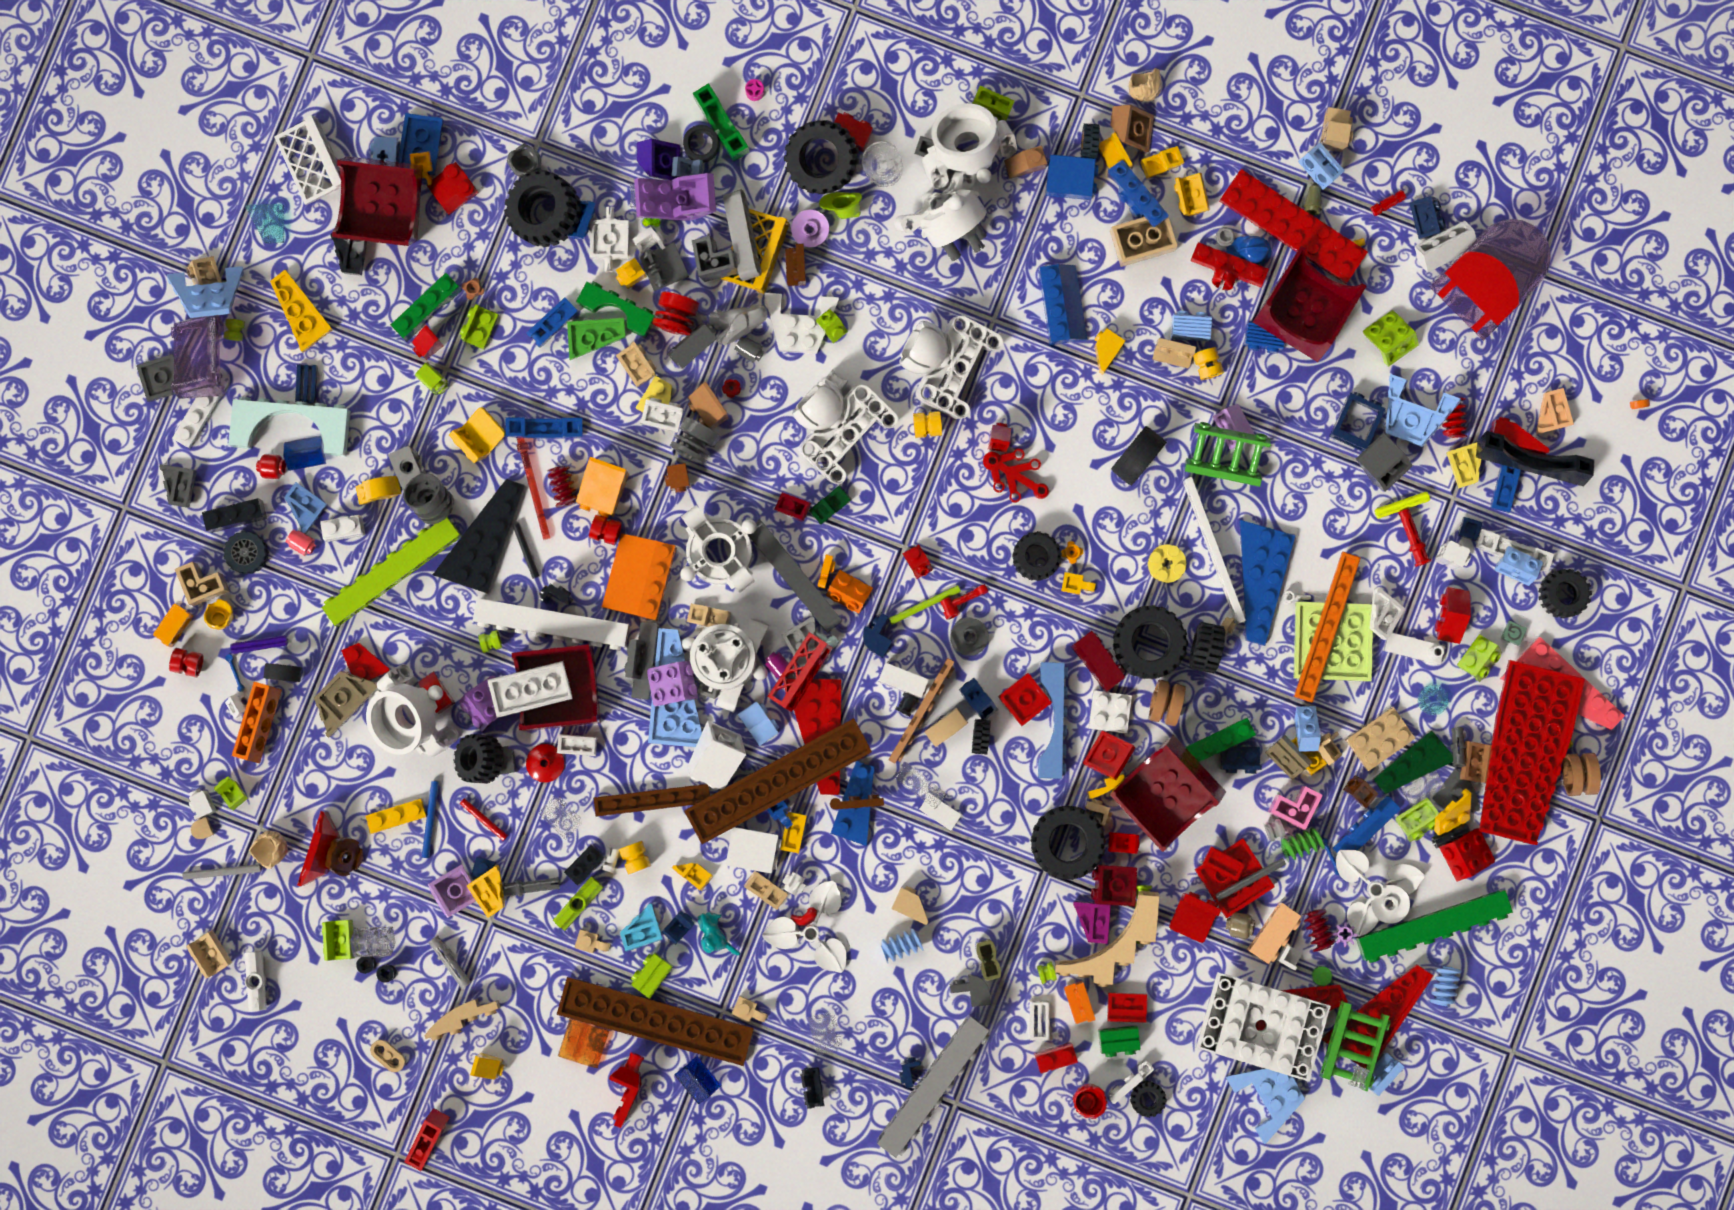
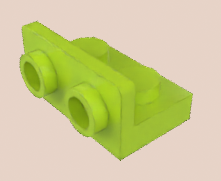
(479, 326)
(1418, 820)

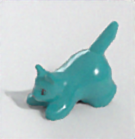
(713, 937)

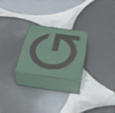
(1513, 633)

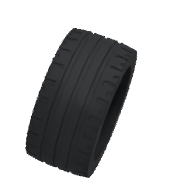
(1138, 455)

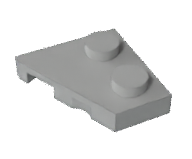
(796, 636)

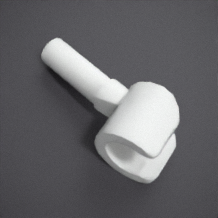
(1297, 597)

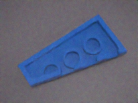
(854, 822)

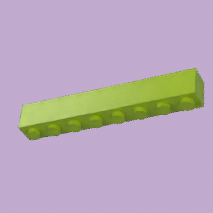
(390, 572)

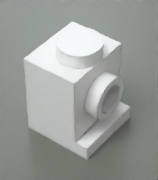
(201, 804)

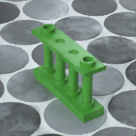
(1232, 472)
(1340, 1031)

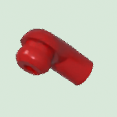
(806, 919)

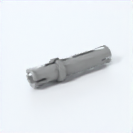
(435, 943)

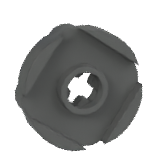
(959, 632)

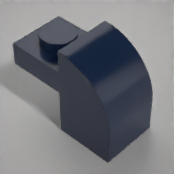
(873, 640)
(978, 699)

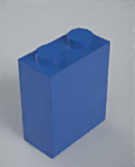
(1071, 177)

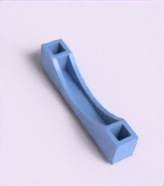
(1052, 679)

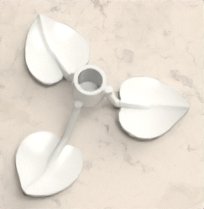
(1351, 866)
(782, 931)

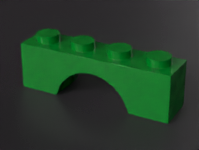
(720, 122)
(595, 298)
(414, 316)
(1221, 740)

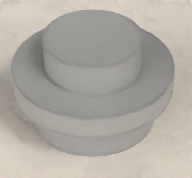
(1225, 237)

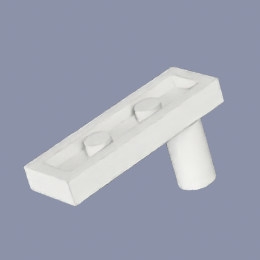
(1414, 648)

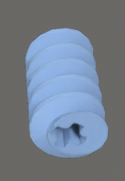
(901, 945)
(1445, 986)

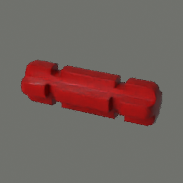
(1388, 202)

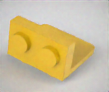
(478, 435)

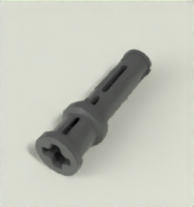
(519, 887)

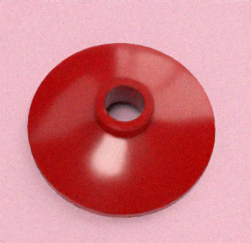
(552, 770)

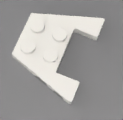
(797, 332)

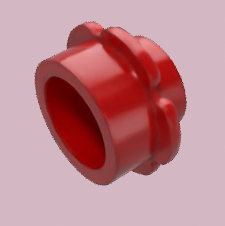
(731, 383)

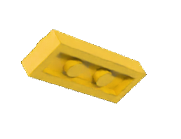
(396, 816)

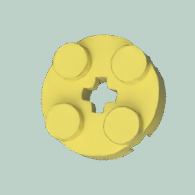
(1172, 554)

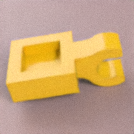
(1074, 583)

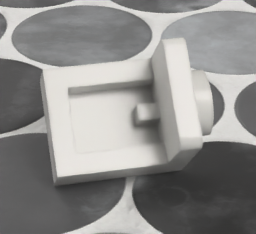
(647, 239)

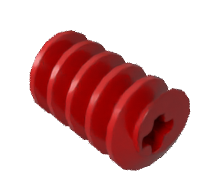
(1453, 426)

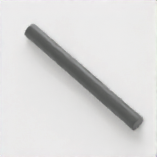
(1250, 879)

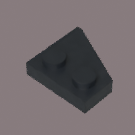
(350, 255)

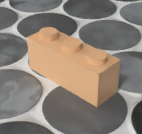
(1274, 933)

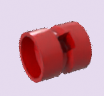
(605, 530)
(186, 662)

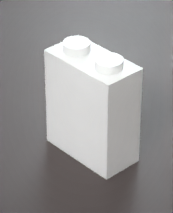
(904, 681)
(753, 850)

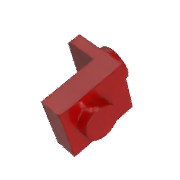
(918, 561)
(1123, 843)

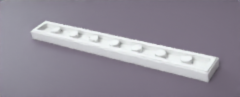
(1214, 550)

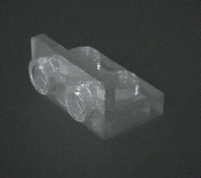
(560, 817)
(824, 1033)

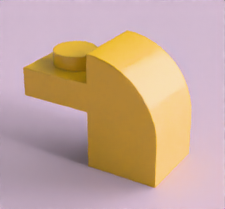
(377, 489)

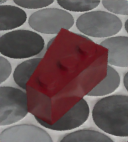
(1098, 661)

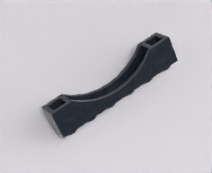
(1500, 450)

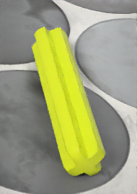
(1402, 505)

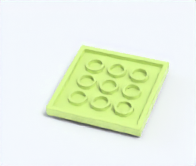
(1352, 646)

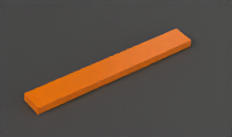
(1327, 627)

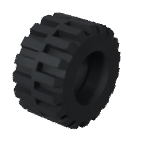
(1048, 544)
(1580, 589)
(1207, 647)
(478, 758)

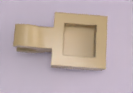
(589, 941)
(746, 1009)

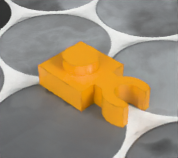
(424, 159)
(828, 566)

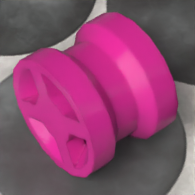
(754, 85)

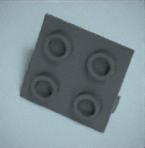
(663, 266)

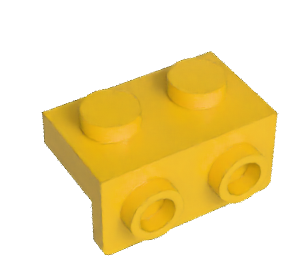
(1191, 194)

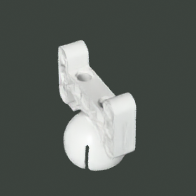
(935, 355)
(828, 416)

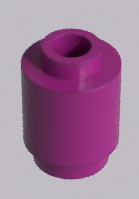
(776, 664)

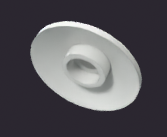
(1398, 909)

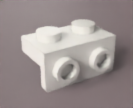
(662, 415)

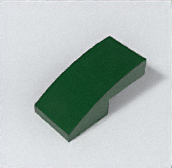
(830, 505)

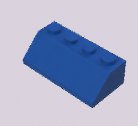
(1062, 304)

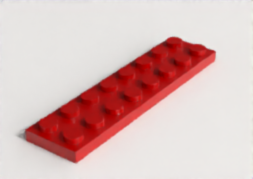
(1293, 226)

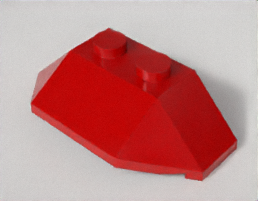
(314, 864)

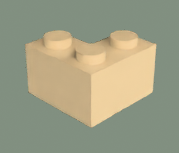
(1336, 129)
(200, 588)

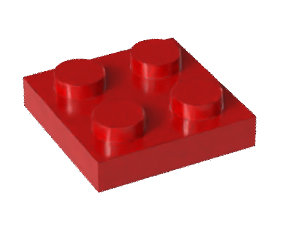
(1024, 699)
(1109, 755)

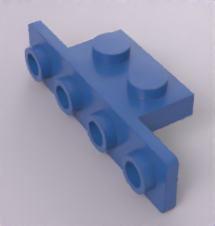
(1137, 195)
(1371, 823)

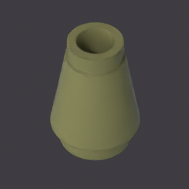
(1313, 201)

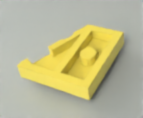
(657, 389)
(1465, 465)

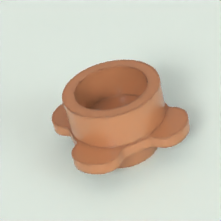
(472, 283)

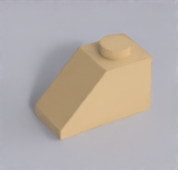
(910, 905)

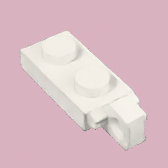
(1131, 1081)

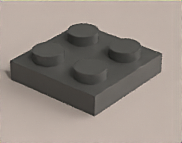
(157, 377)

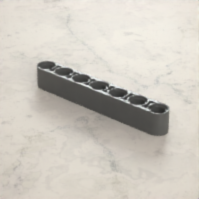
(795, 577)

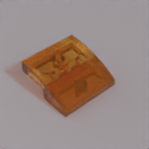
(583, 1043)

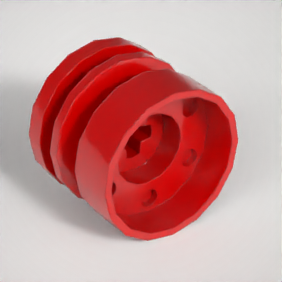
(675, 315)

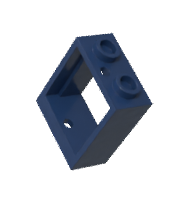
(1350, 439)

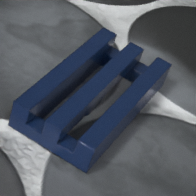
(306, 368)

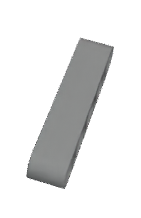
(742, 235)

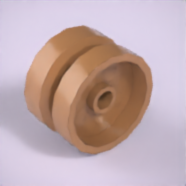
(1165, 702)
(1581, 774)

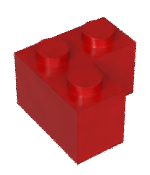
(1454, 615)

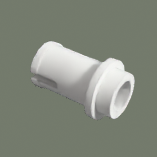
(611, 860)

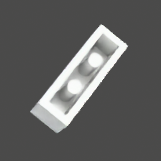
(1444, 246)

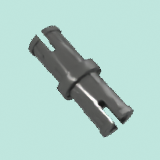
(1458, 759)

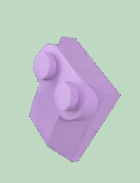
(452, 891)

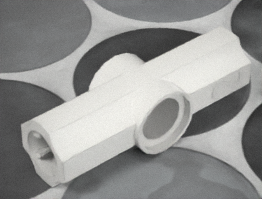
(256, 994)

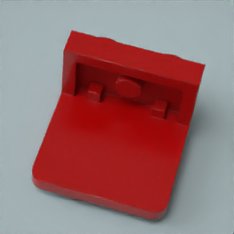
(1467, 855)
(1194, 916)

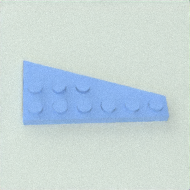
(678, 721)

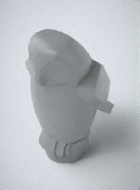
(737, 322)

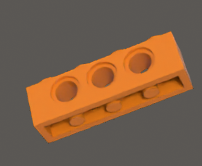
(256, 722)

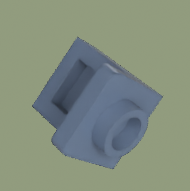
(686, 167)

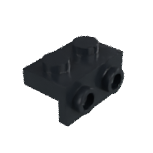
(560, 592)

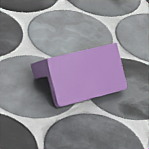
(1233, 419)

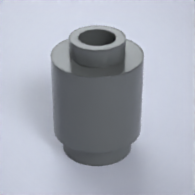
(749, 349)

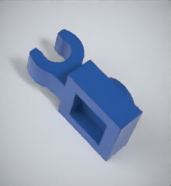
(779, 811)

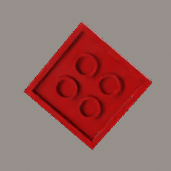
(1216, 881)

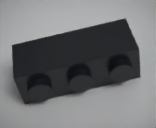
(234, 515)

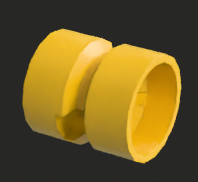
(1206, 357)
(927, 424)
(635, 857)

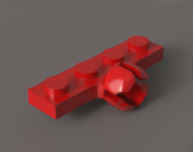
(1228, 267)

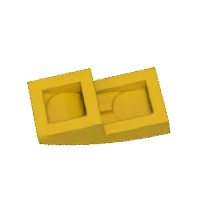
(1162, 162)
(1109, 785)

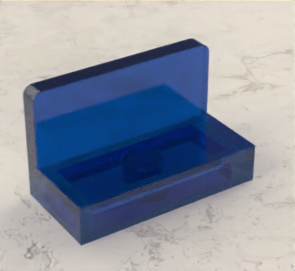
(304, 453)
(697, 1080)

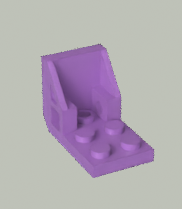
(675, 199)

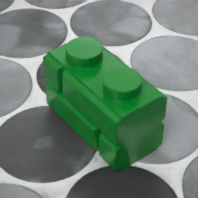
(1119, 1040)

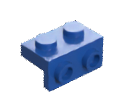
(587, 213)

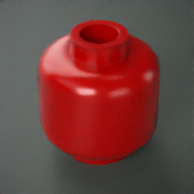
(271, 466)

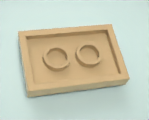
(1380, 739)

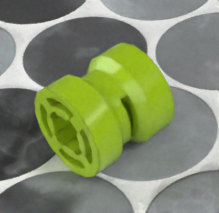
(234, 327)
(490, 641)

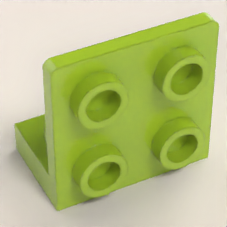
(1392, 337)

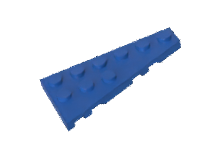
(1263, 569)

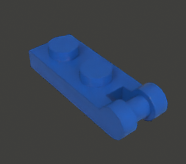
(552, 322)
(1505, 489)

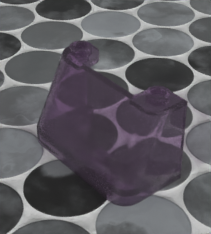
(197, 357)

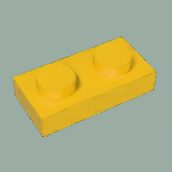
(793, 835)

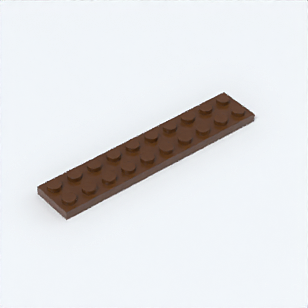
(777, 781)
(655, 1021)

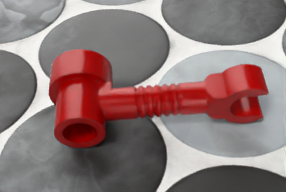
(950, 606)

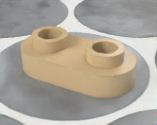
(386, 1058)

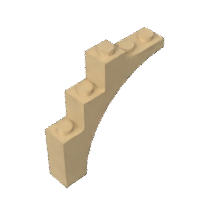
(1122, 950)

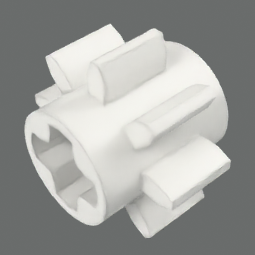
(794, 883)

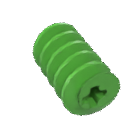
(1301, 843)

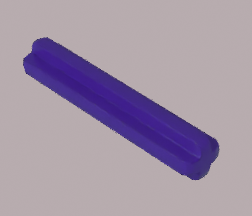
(259, 644)

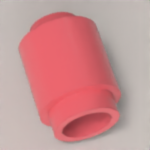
(301, 542)

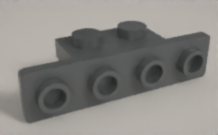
(641, 658)

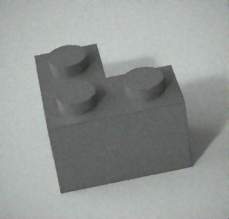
(710, 262)

